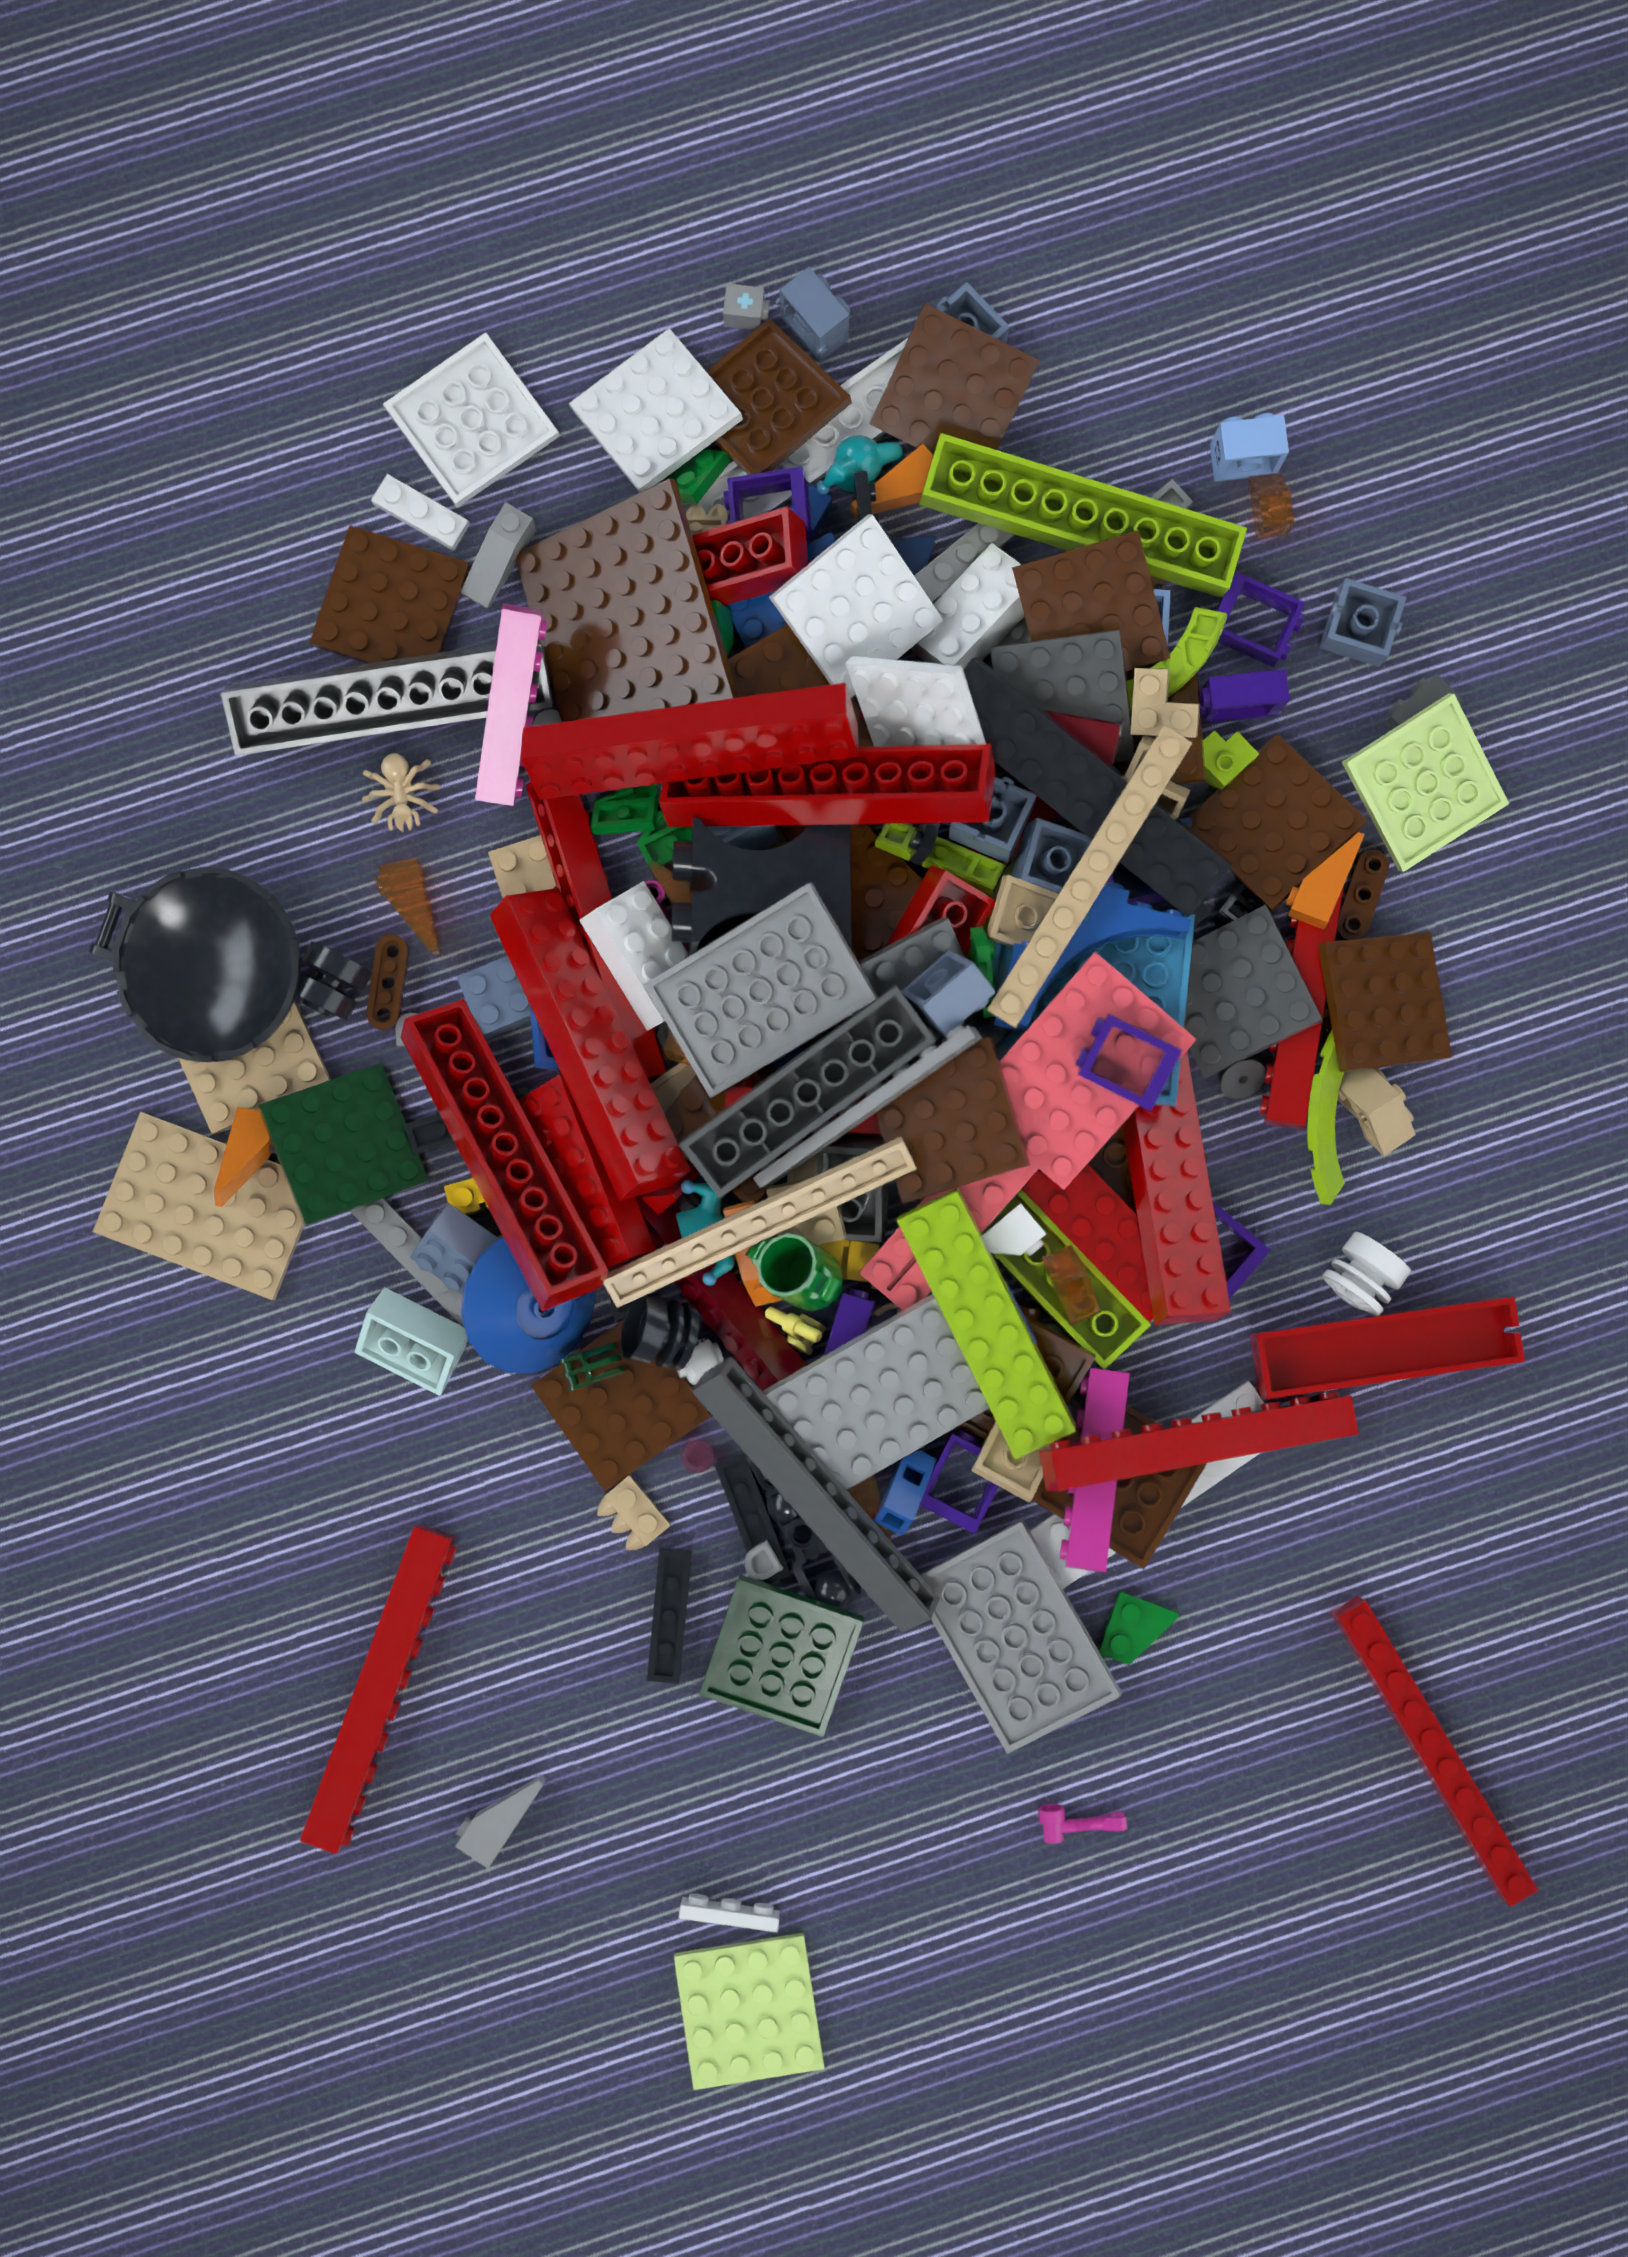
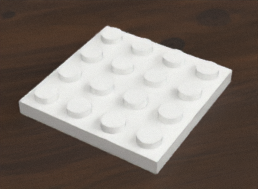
(656, 411)
(471, 420)
(856, 603)
(914, 702)

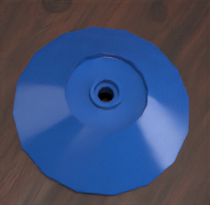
(505, 1317)

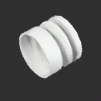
(1366, 1273)

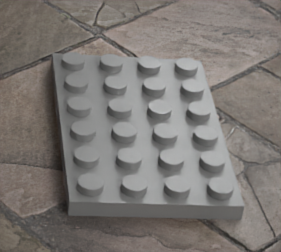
(761, 990)
(881, 1394)
(1017, 1638)

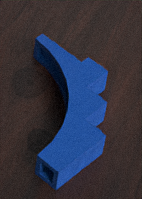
(1107, 922)

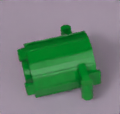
(797, 1271)

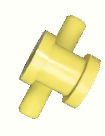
(802, 1329)

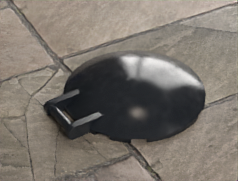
(203, 963)

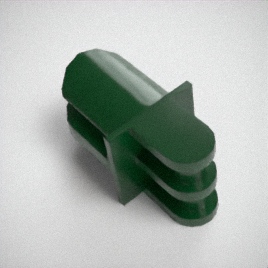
(588, 1367)

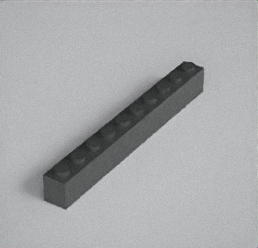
(816, 1494)

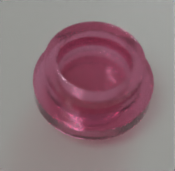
(697, 1456)

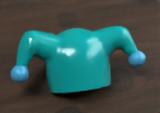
(855, 455)
(701, 1217)

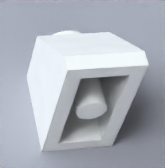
(1015, 1234)

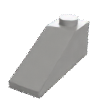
(498, 554)
(493, 1825)

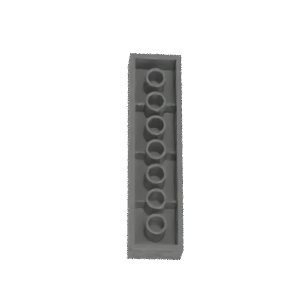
(807, 1091)

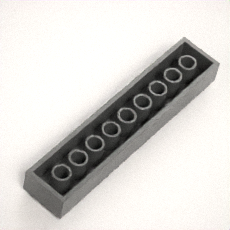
(367, 699)

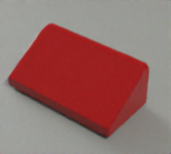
(662, 1199)

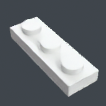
(420, 512)
(729, 1913)

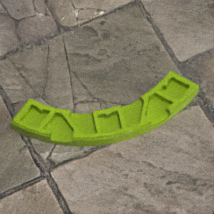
(1191, 650)
(1321, 1125)

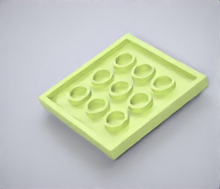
(1425, 782)
(748, 2011)

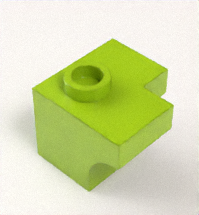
(1226, 758)

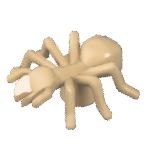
(401, 789)

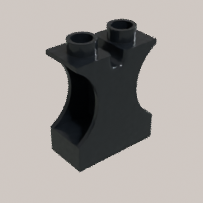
(739, 883)

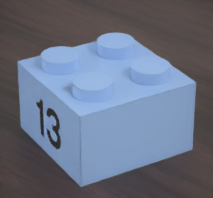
(1249, 447)

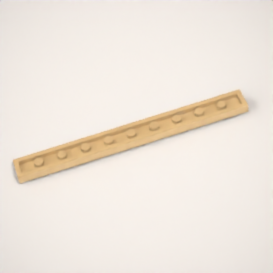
(1089, 876)
(759, 1222)

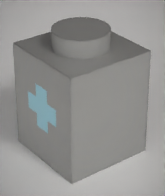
(745, 307)

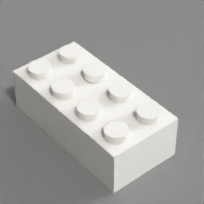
(974, 611)
(635, 946)

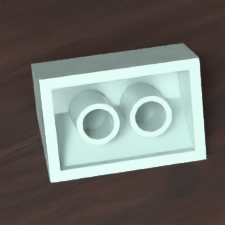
(411, 1341)

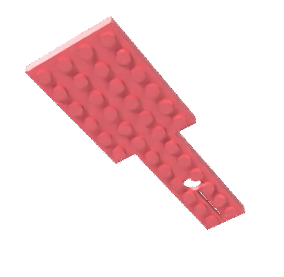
(1057, 1110)

